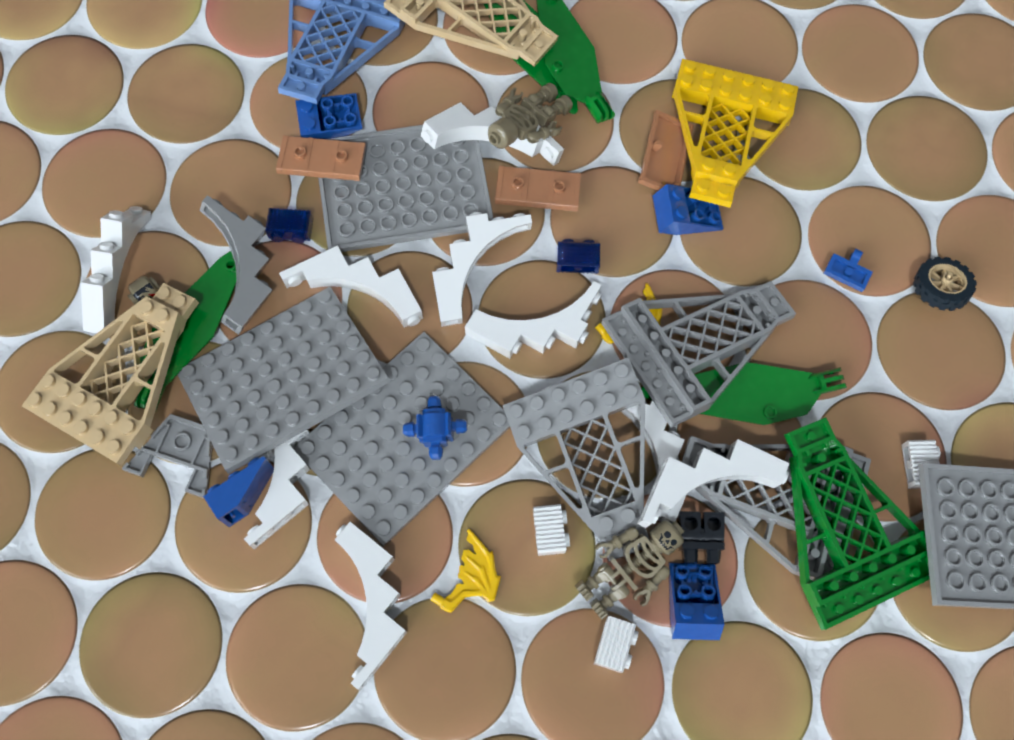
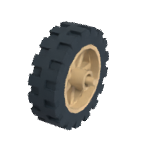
(940, 292)

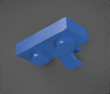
(848, 270)

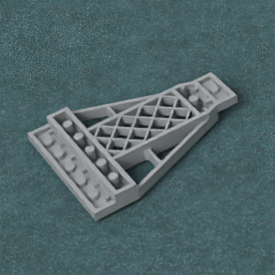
(665, 371)
(572, 406)
(818, 556)

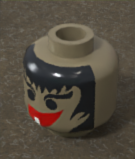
(141, 288)

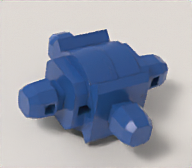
(435, 427)

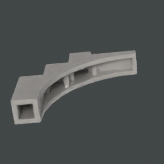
(249, 262)

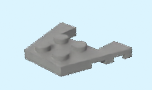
(180, 443)

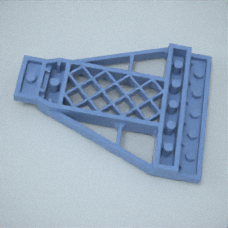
(305, 78)

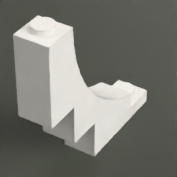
(460, 125)
(332, 270)
(741, 463)
(282, 498)
(381, 631)

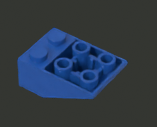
(329, 118)
(684, 215)
(240, 492)
(695, 602)

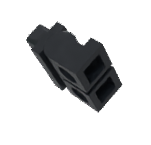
(703, 534)

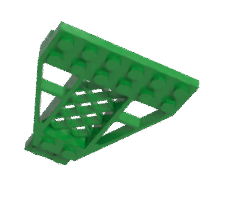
(866, 578)

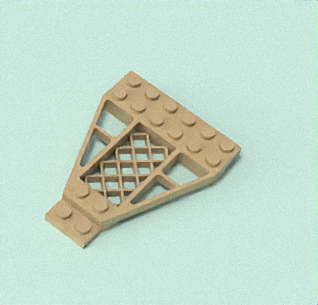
(526, 40)
(78, 406)

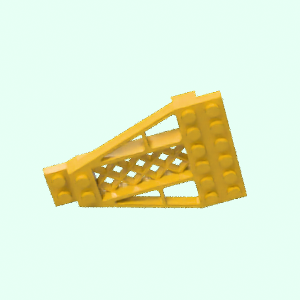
(734, 96)

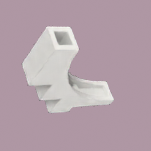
(464, 255)
(107, 261)
(506, 335)
(660, 443)

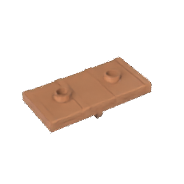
(664, 153)
(321, 158)
(538, 188)

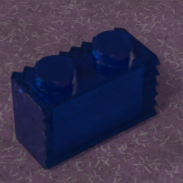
(289, 225)
(578, 256)

